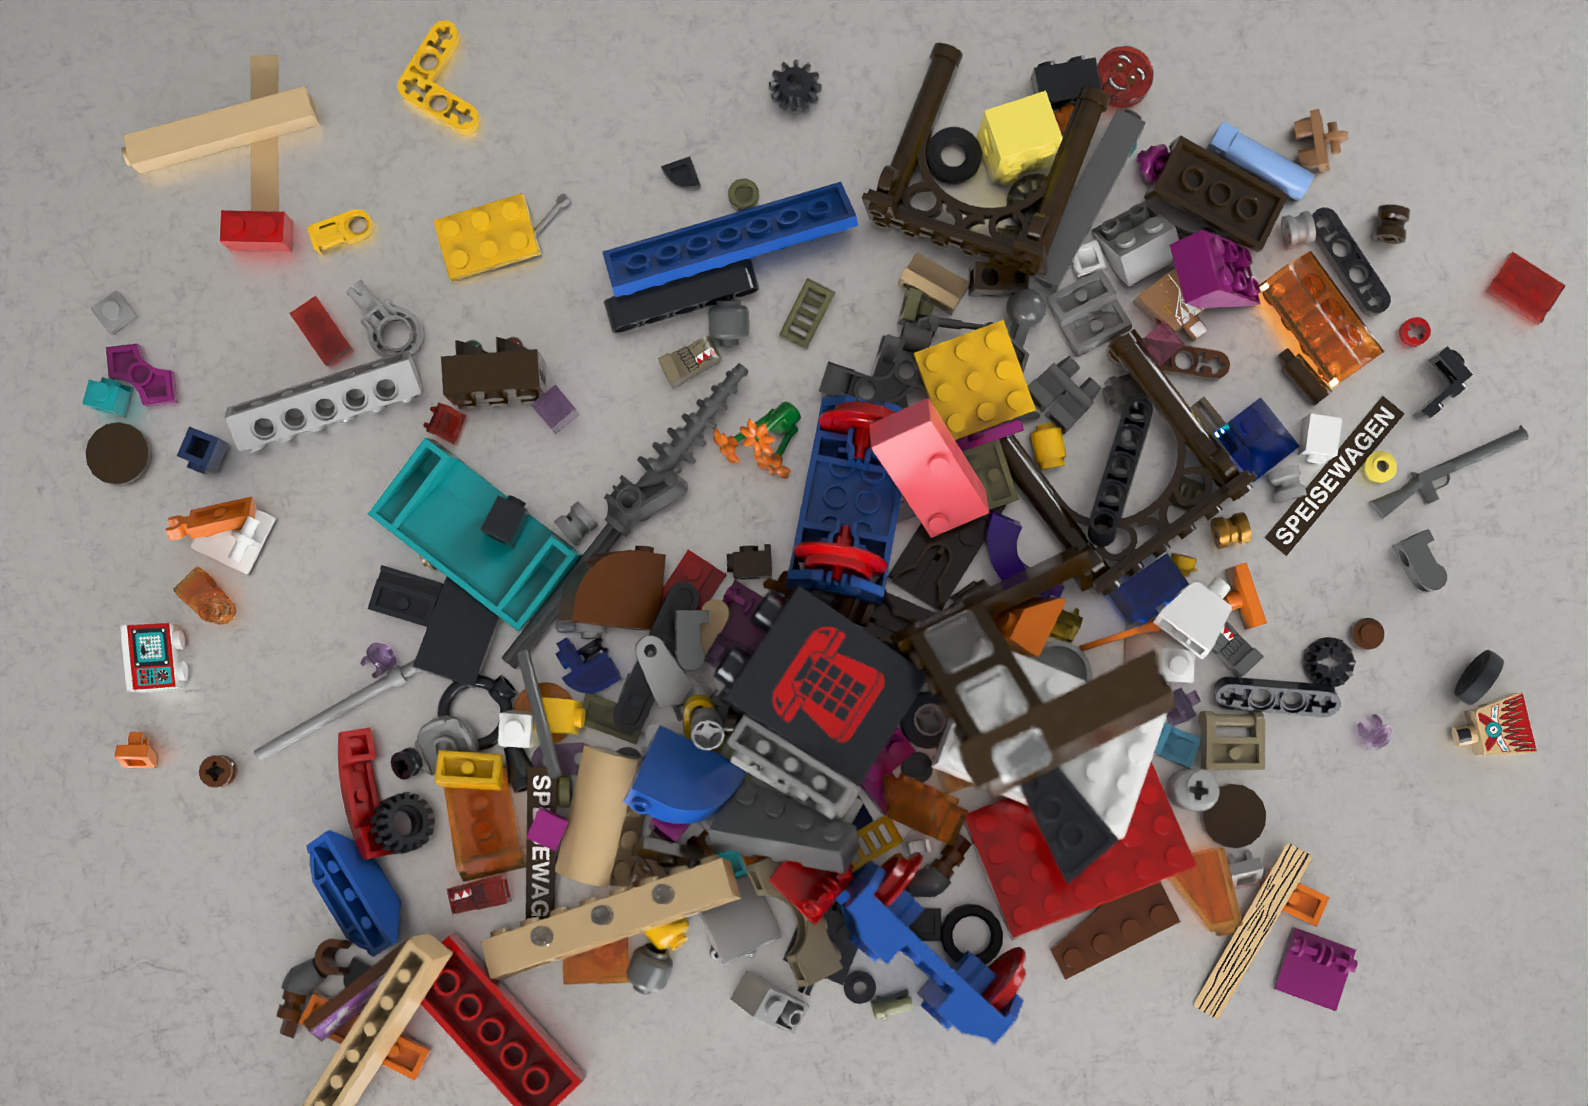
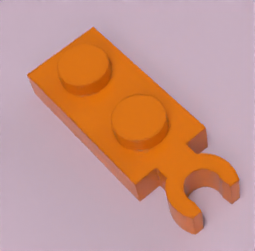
(212, 519)

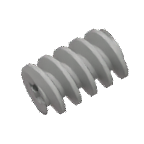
(1205, 789)

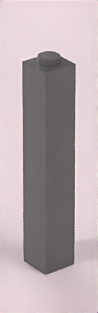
(1090, 195)

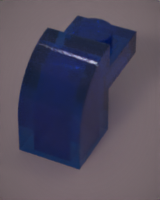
(588, 678)

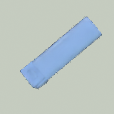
(1260, 161)

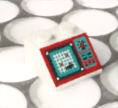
(153, 657)

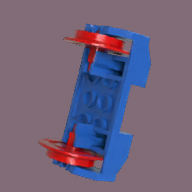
(846, 506)
(969, 994)

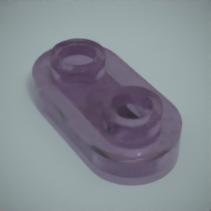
(566, 757)

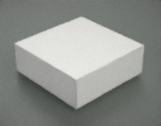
(1089, 259)

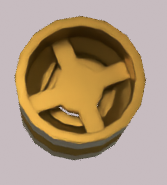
(1230, 530)

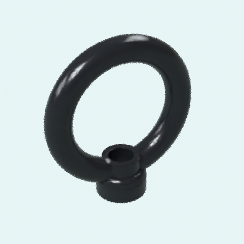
(499, 689)

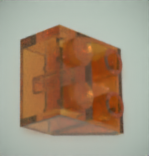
(923, 808)

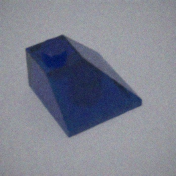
(1257, 439)

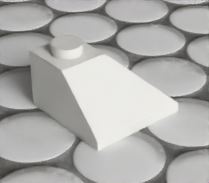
(1174, 659)

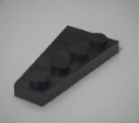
(1067, 823)

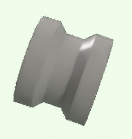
(1298, 228)

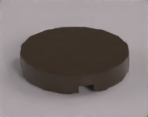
(118, 454)
(1235, 817)

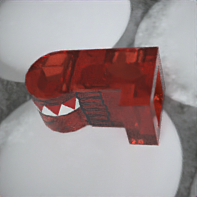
(479, 894)

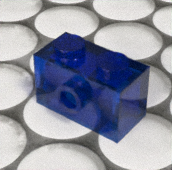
(1149, 589)

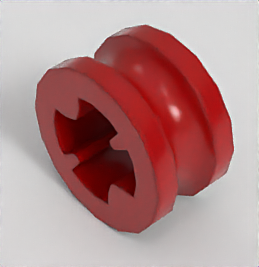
(1415, 322)

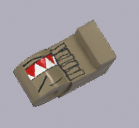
(689, 361)

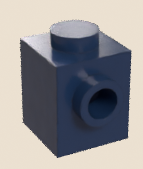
(202, 451)

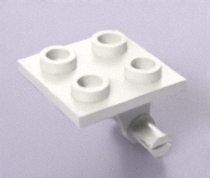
(236, 547)

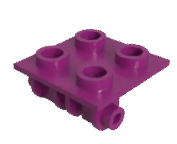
(742, 604)
(1315, 969)

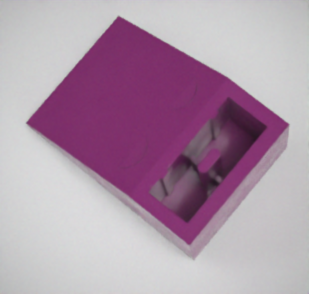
(1214, 272)

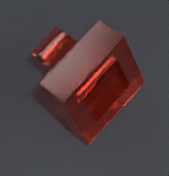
(445, 423)

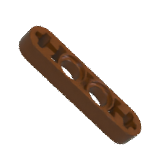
(1171, 368)

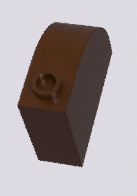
(615, 590)

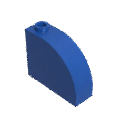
(681, 780)

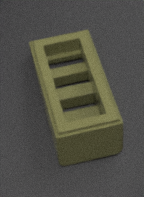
(819, 289)

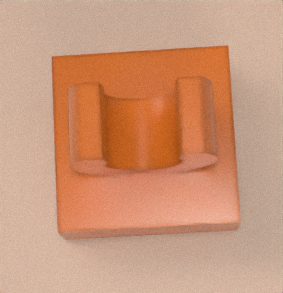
(137, 752)

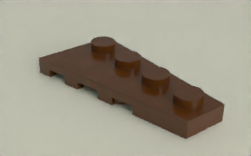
(1114, 929)

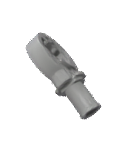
(372, 307)

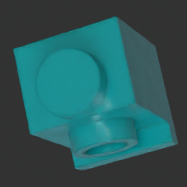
(108, 396)

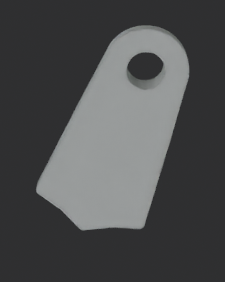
(662, 673)

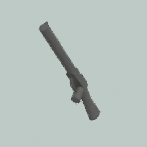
(1388, 503)

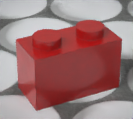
(256, 231)

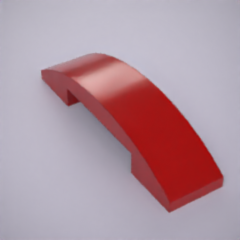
(359, 789)

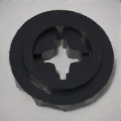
(1320, 673)

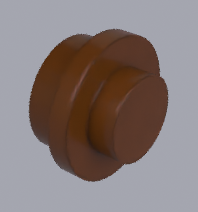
(1367, 633)

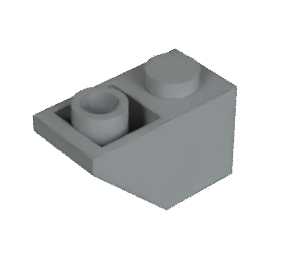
(769, 1002)

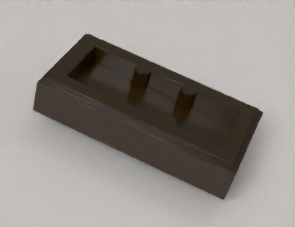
(667, 853)

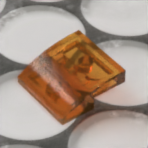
(599, 965)

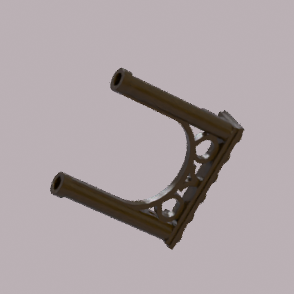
(1033, 244)
(1186, 430)

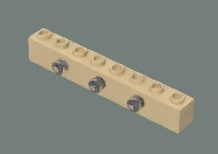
(610, 918)

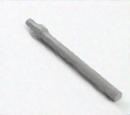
(395, 677)

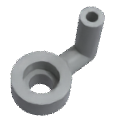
(587, 631)

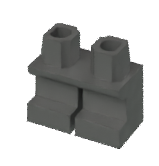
(1074, 400)

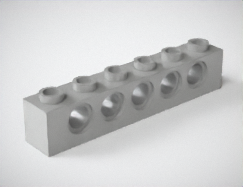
(250, 435)

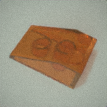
(484, 831)

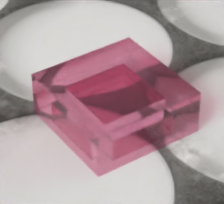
(1162, 343)

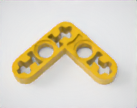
(427, 77)

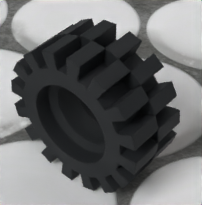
(385, 823)

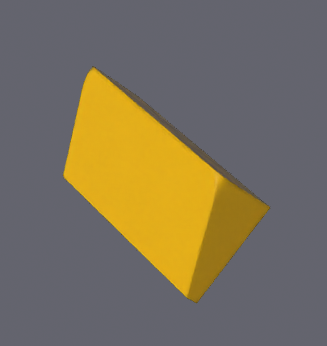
(469, 770)

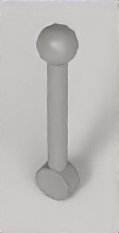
(562, 201)

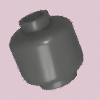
(729, 322)
(649, 969)

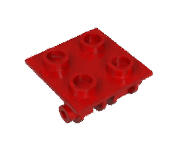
(810, 888)

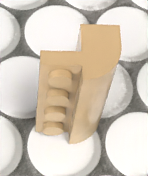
(601, 827)

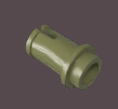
(891, 1004)

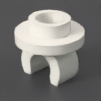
(918, 842)

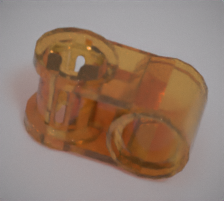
(202, 594)

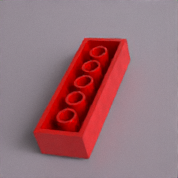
(499, 1032)

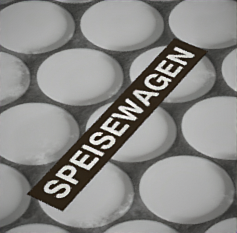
(1334, 475)
(539, 859)

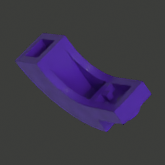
(1001, 546)

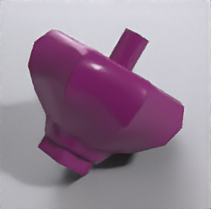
(1152, 161)

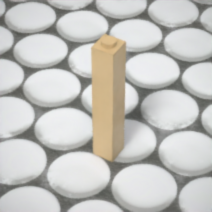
(220, 130)

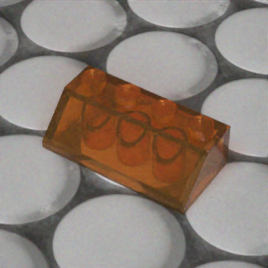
(1320, 318)

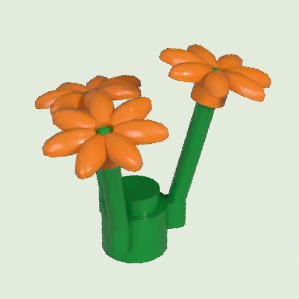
(780, 421)

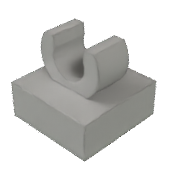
(1245, 872)

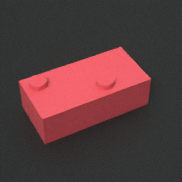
(929, 468)

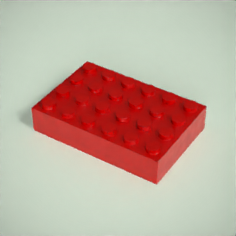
(1029, 882)

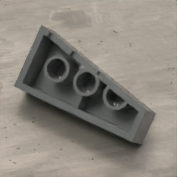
(781, 828)

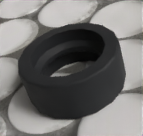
(964, 911)

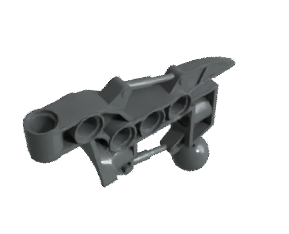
(1024, 309)

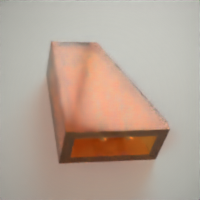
(1210, 892)

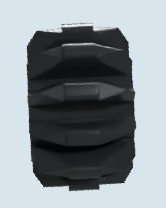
(793, 75)

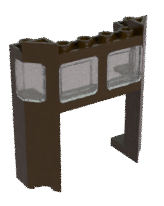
(998, 715)

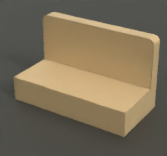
(937, 283)

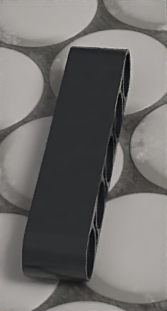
(681, 296)
(1120, 484)

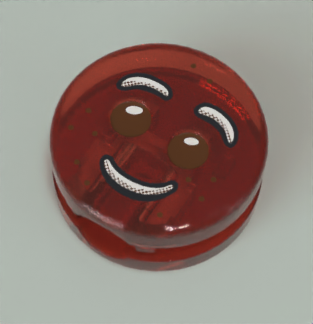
(1125, 76)

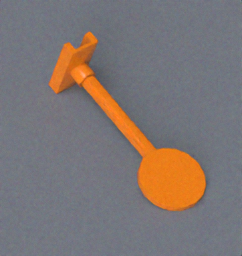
(1241, 597)

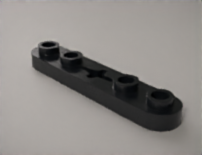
(636, 695)

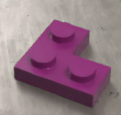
(892, 755)

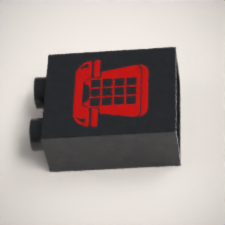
(819, 682)

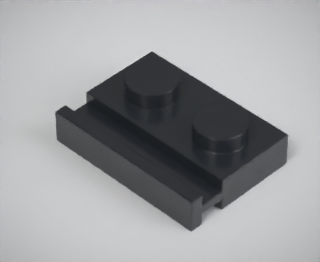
(405, 596)

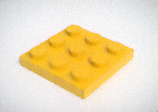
(975, 380)

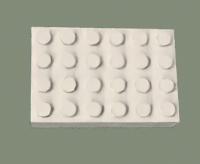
(1105, 776)

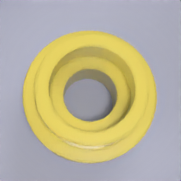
(1373, 473)

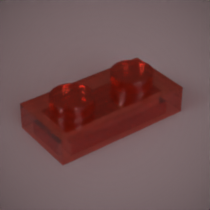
(321, 331)

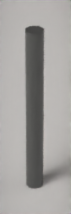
(539, 714)

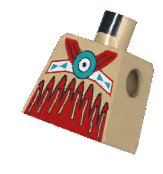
(1497, 727)

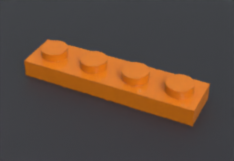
(404, 1057)

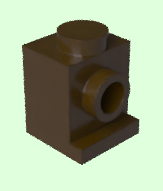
(750, 563)

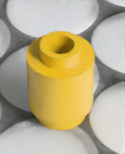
(1048, 446)

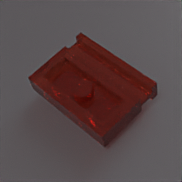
(1525, 288)

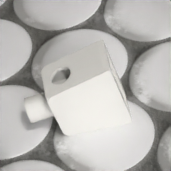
(1197, 616)

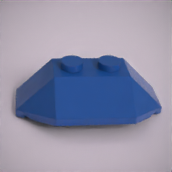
(355, 892)

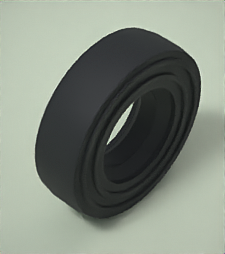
(959, 137)
(1479, 677)

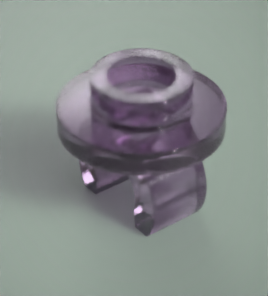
(381, 656)
(1376, 737)

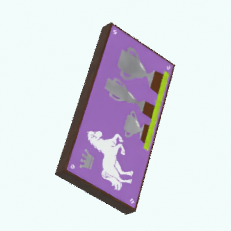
(350, 999)

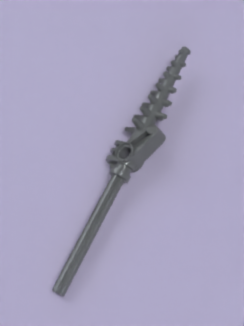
(653, 491)

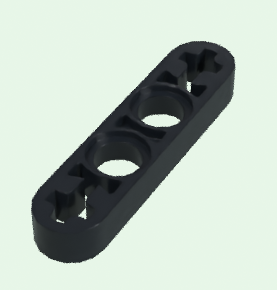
(1354, 258)
(1275, 701)

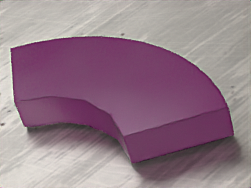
(990, 435)

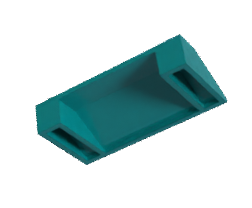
(439, 513)

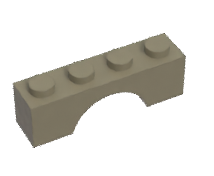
(813, 953)

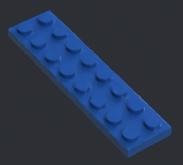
(729, 239)

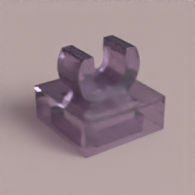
(1183, 706)

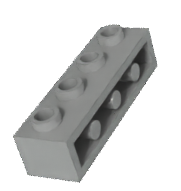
(794, 767)

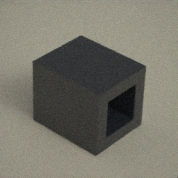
(506, 520)

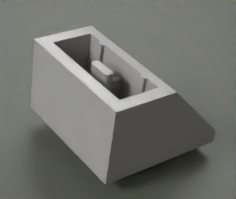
(1137, 242)

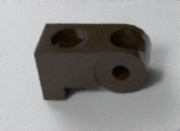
(992, 279)

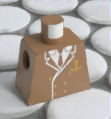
(1166, 303)

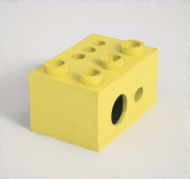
(1018, 138)

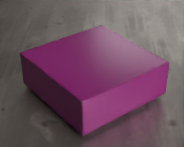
(547, 828)

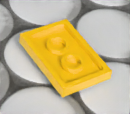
(487, 237)

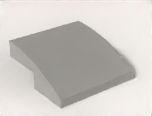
(1089, 312)
(740, 924)

